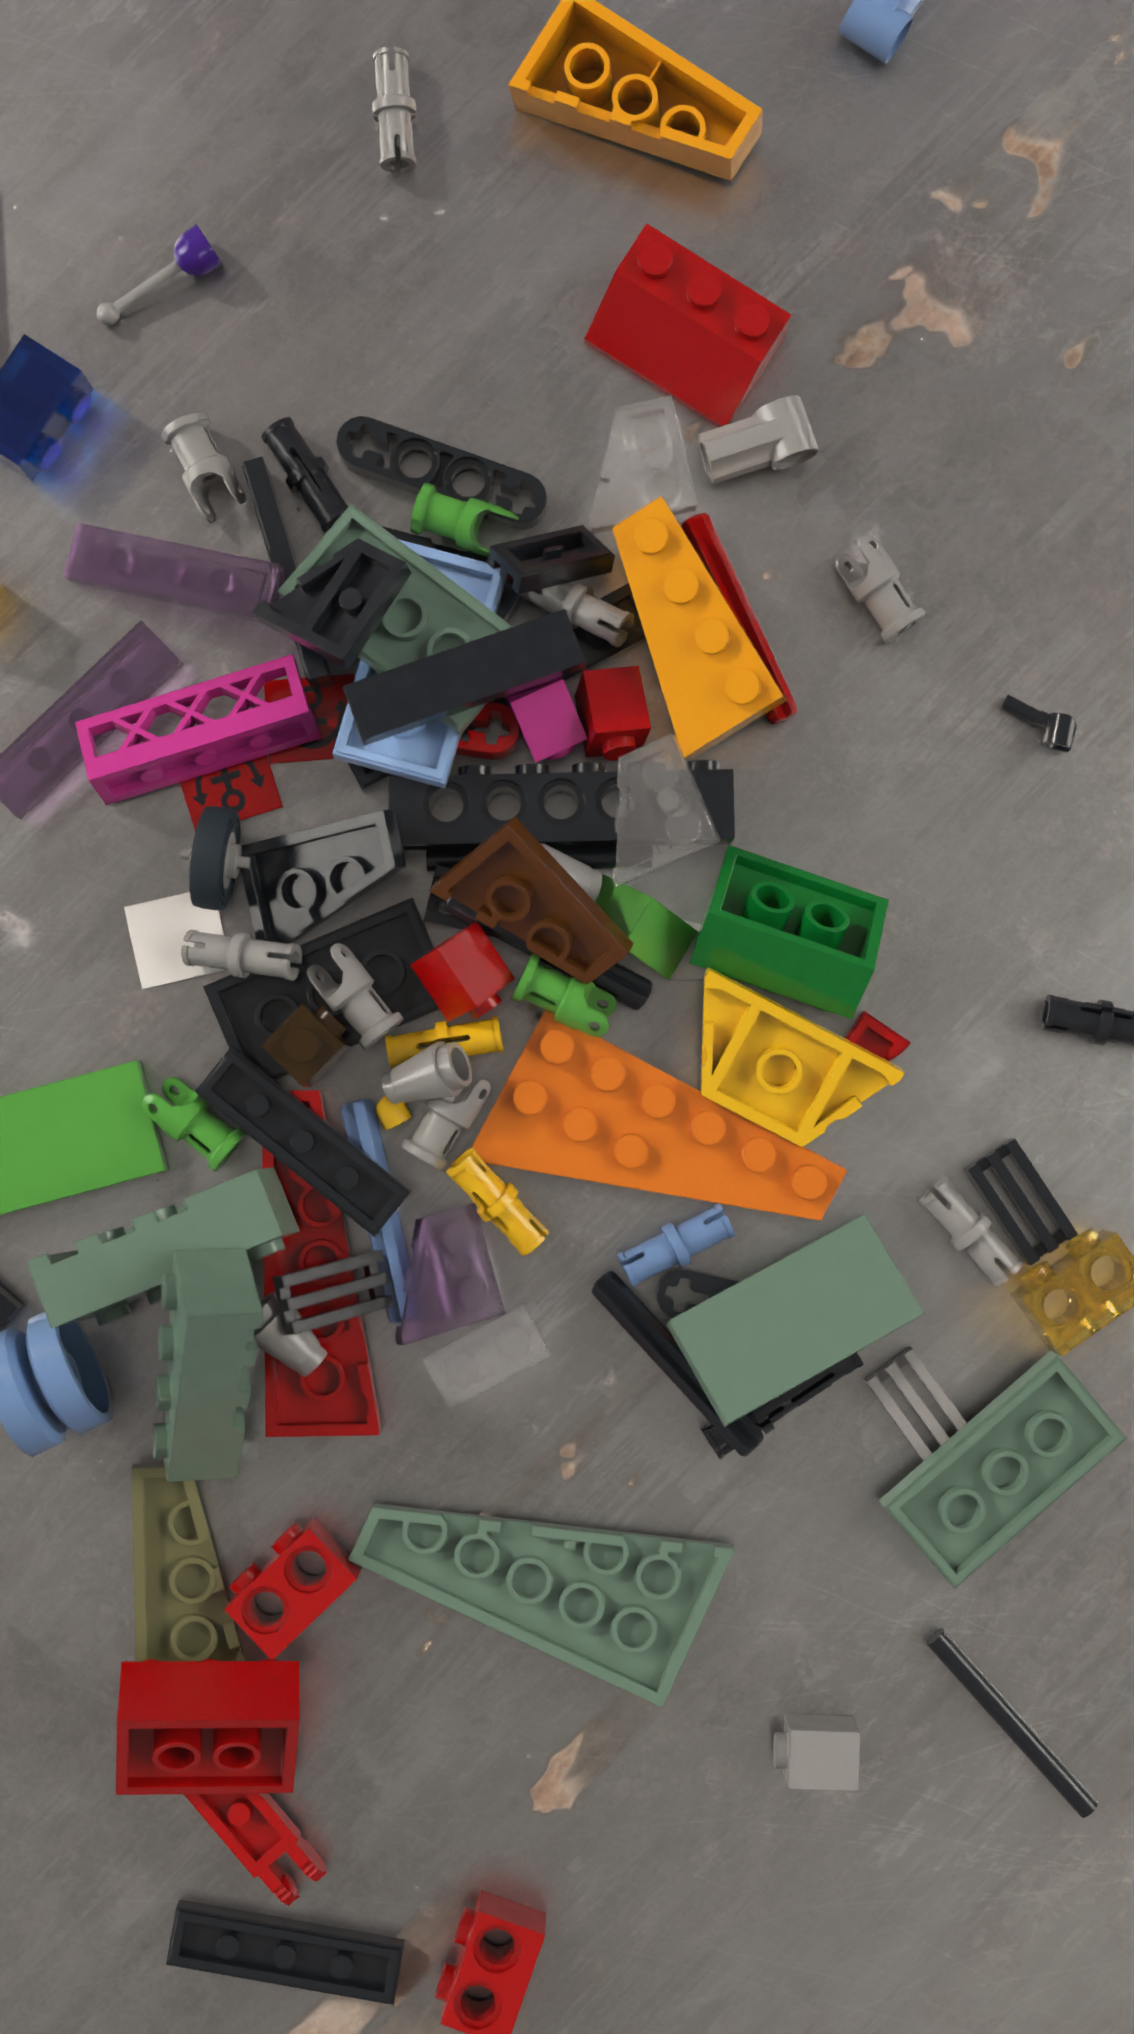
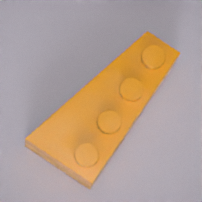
(634, 91)
(697, 645)

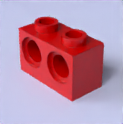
(302, 1595)
(500, 1969)

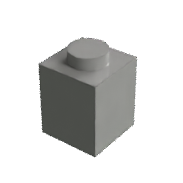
(818, 1752)

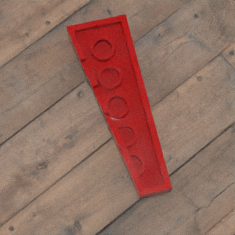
(340, 1392)

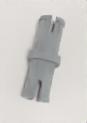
(394, 109)
(584, 610)
(241, 954)
(971, 1232)

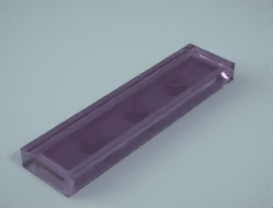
(172, 572)
(51, 744)

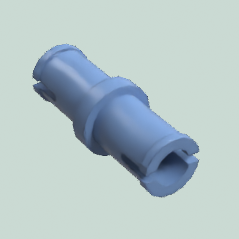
(676, 1245)

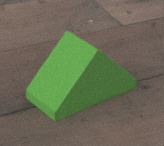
(657, 933)

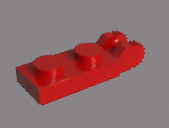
(258, 1835)

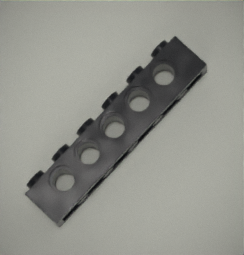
(532, 787)

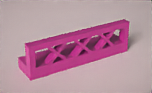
(199, 748)

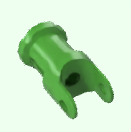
(452, 517)
(567, 998)
(193, 1122)

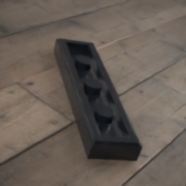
(281, 552)
(464, 677)
(303, 1141)
(285, 1952)

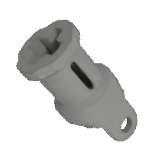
(201, 461)
(880, 589)
(355, 997)
(444, 1124)

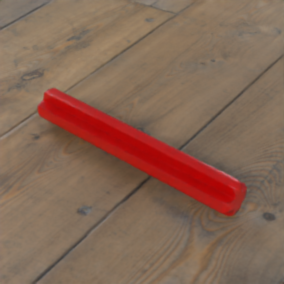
(713, 555)

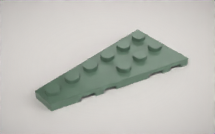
(581, 1594)

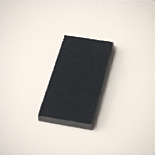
(382, 942)

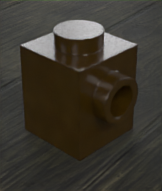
(308, 1044)

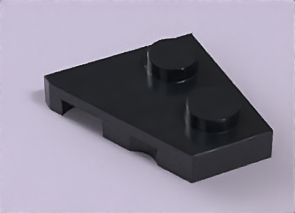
(338, 602)

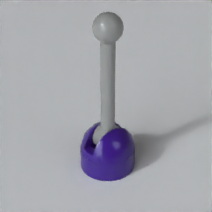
(192, 255)

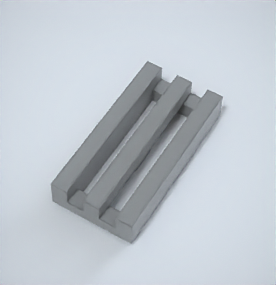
(892, 1370)

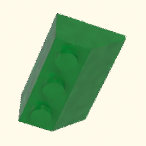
(791, 932)

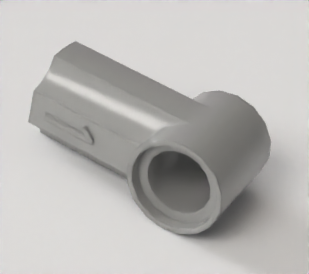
(773, 437)

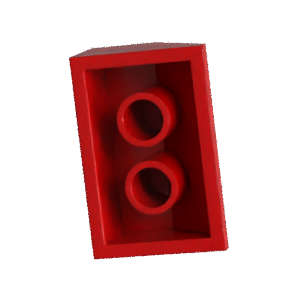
(687, 327)
(207, 1727)

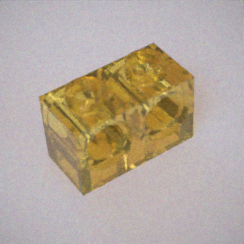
(1088, 1305)

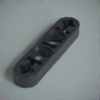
(445, 465)

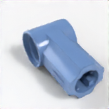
(879, 25)

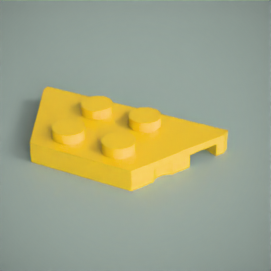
(780, 1064)

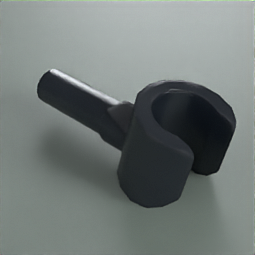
(1059, 727)

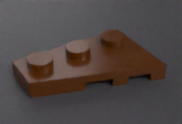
(530, 894)

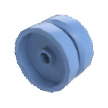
(50, 1384)

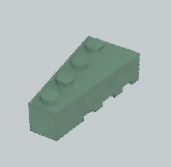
(129, 1263)
(207, 1363)

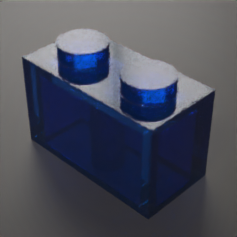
(37, 406)

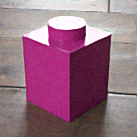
(547, 720)

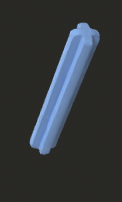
(363, 1130)

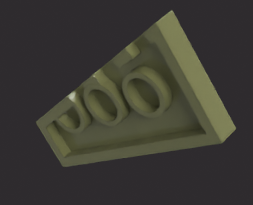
(177, 1574)

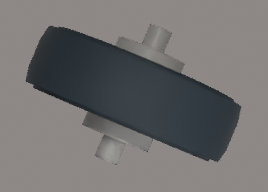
(215, 858)

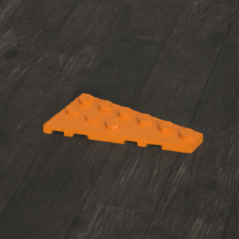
(618, 1121)

